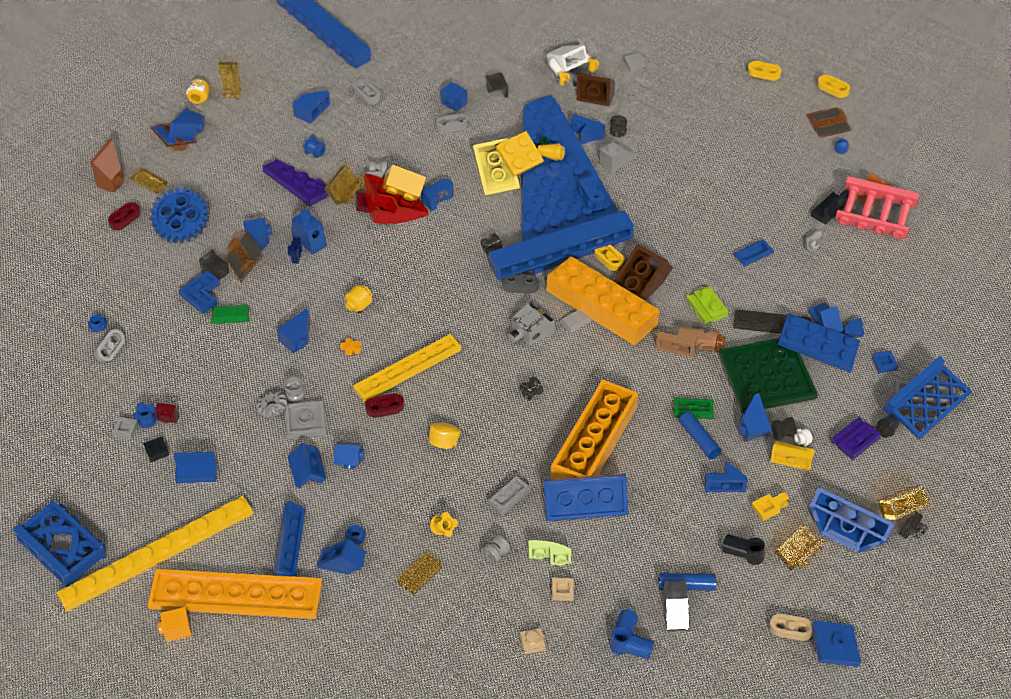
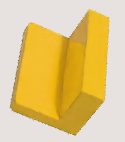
(792, 455)

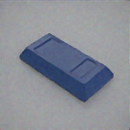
(753, 253)

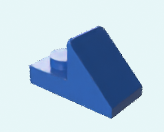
(588, 128)
(826, 317)
(730, 481)

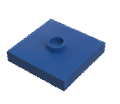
(835, 643)

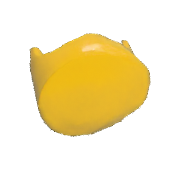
(444, 435)

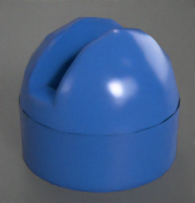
(841, 146)

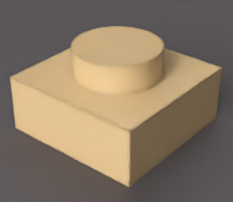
(562, 589)
(532, 641)

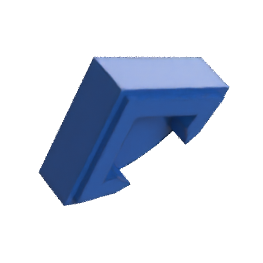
(854, 328)

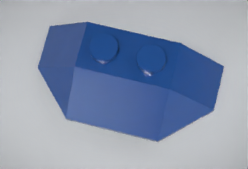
(849, 522)

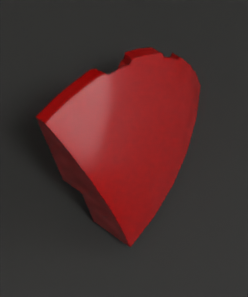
(390, 208)

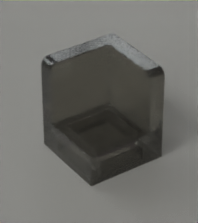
(497, 82)

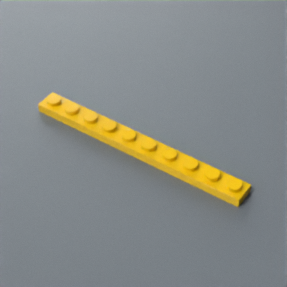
(154, 553)

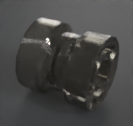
(783, 428)

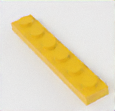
(407, 368)

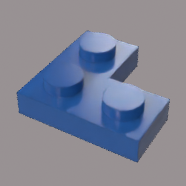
(198, 292)

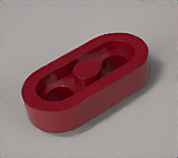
(124, 216)
(384, 405)

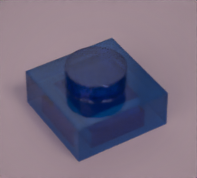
(295, 250)

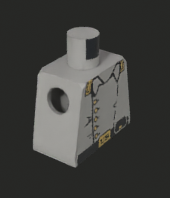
(531, 325)

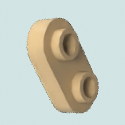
(791, 627)

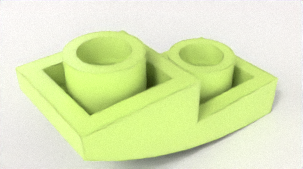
(556, 552)

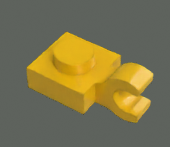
(768, 507)

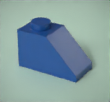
(311, 105)
(187, 125)
(259, 232)
(295, 332)
(754, 420)
(342, 557)

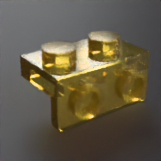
(343, 186)
(799, 547)

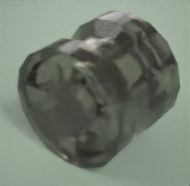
(618, 126)
(491, 243)
(531, 388)

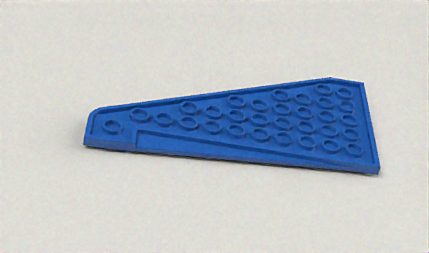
(551, 188)

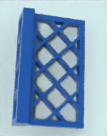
(913, 389)

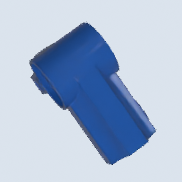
(630, 643)

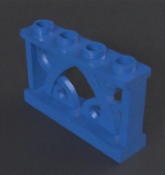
(60, 568)

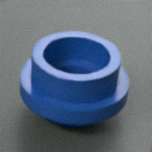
(97, 323)
(355, 530)

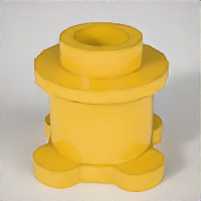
(443, 524)

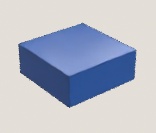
(884, 362)

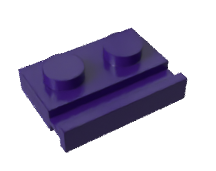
(856, 438)

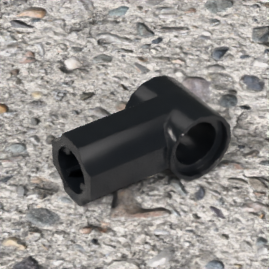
(745, 548)

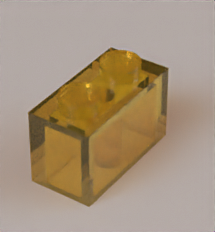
(903, 502)

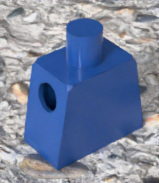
(309, 230)

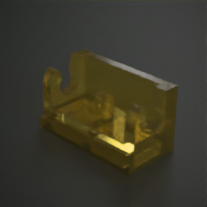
(230, 79)

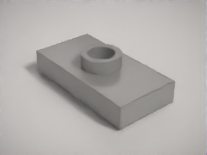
(509, 495)

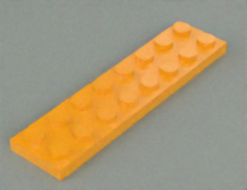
(236, 593)

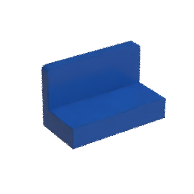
(306, 465)
(195, 467)

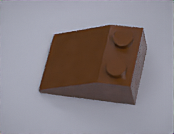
(643, 272)

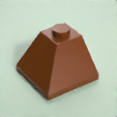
(107, 168)

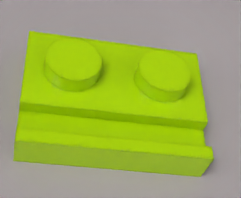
(707, 305)

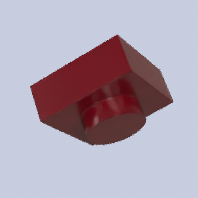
(361, 203)
(166, 413)

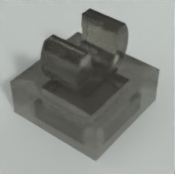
(913, 526)

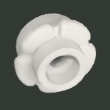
(803, 437)

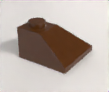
(595, 89)

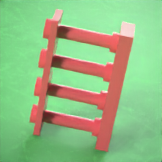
(882, 192)

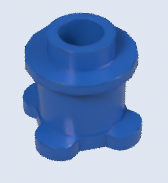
(314, 147)
(145, 415)

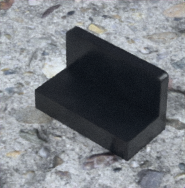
(828, 207)

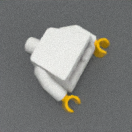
(569, 58)

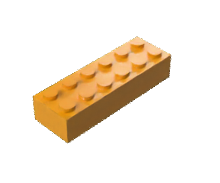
(603, 300)
(596, 432)

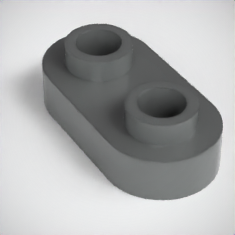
(521, 283)

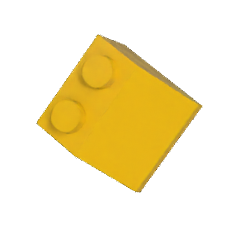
(403, 182)

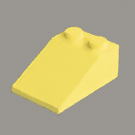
(492, 170)

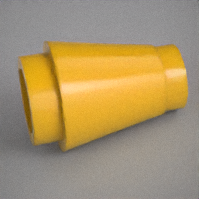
(552, 151)

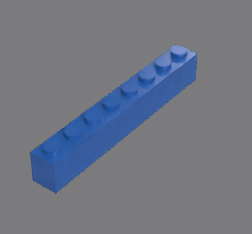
(329, 31)
(561, 244)

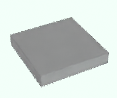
(305, 419)

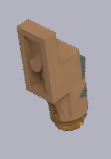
(689, 340)

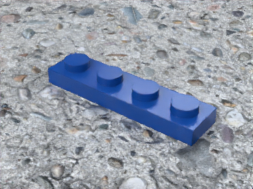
(289, 540)

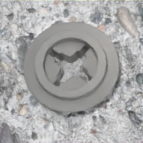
(273, 409)

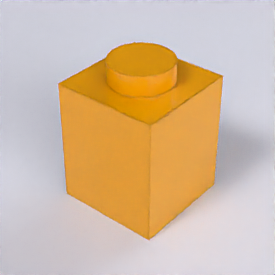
(174, 624)

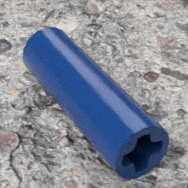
(700, 435)
(694, 581)

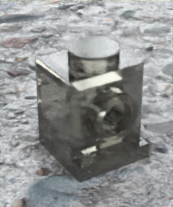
(214, 264)

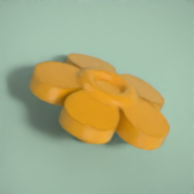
(351, 346)

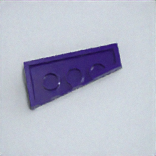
(298, 183)

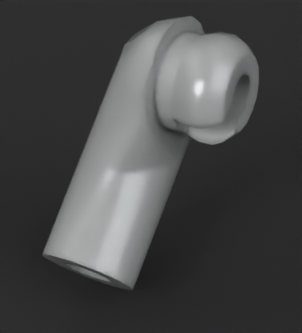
(810, 241)

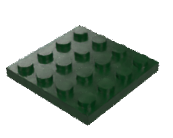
(768, 370)

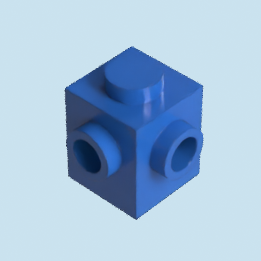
(454, 96)
(348, 454)

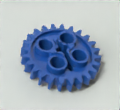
(188, 226)

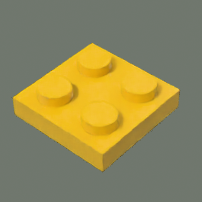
(519, 154)

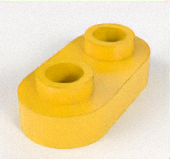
(764, 70)
(833, 86)
(611, 258)

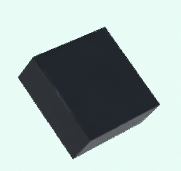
(156, 449)

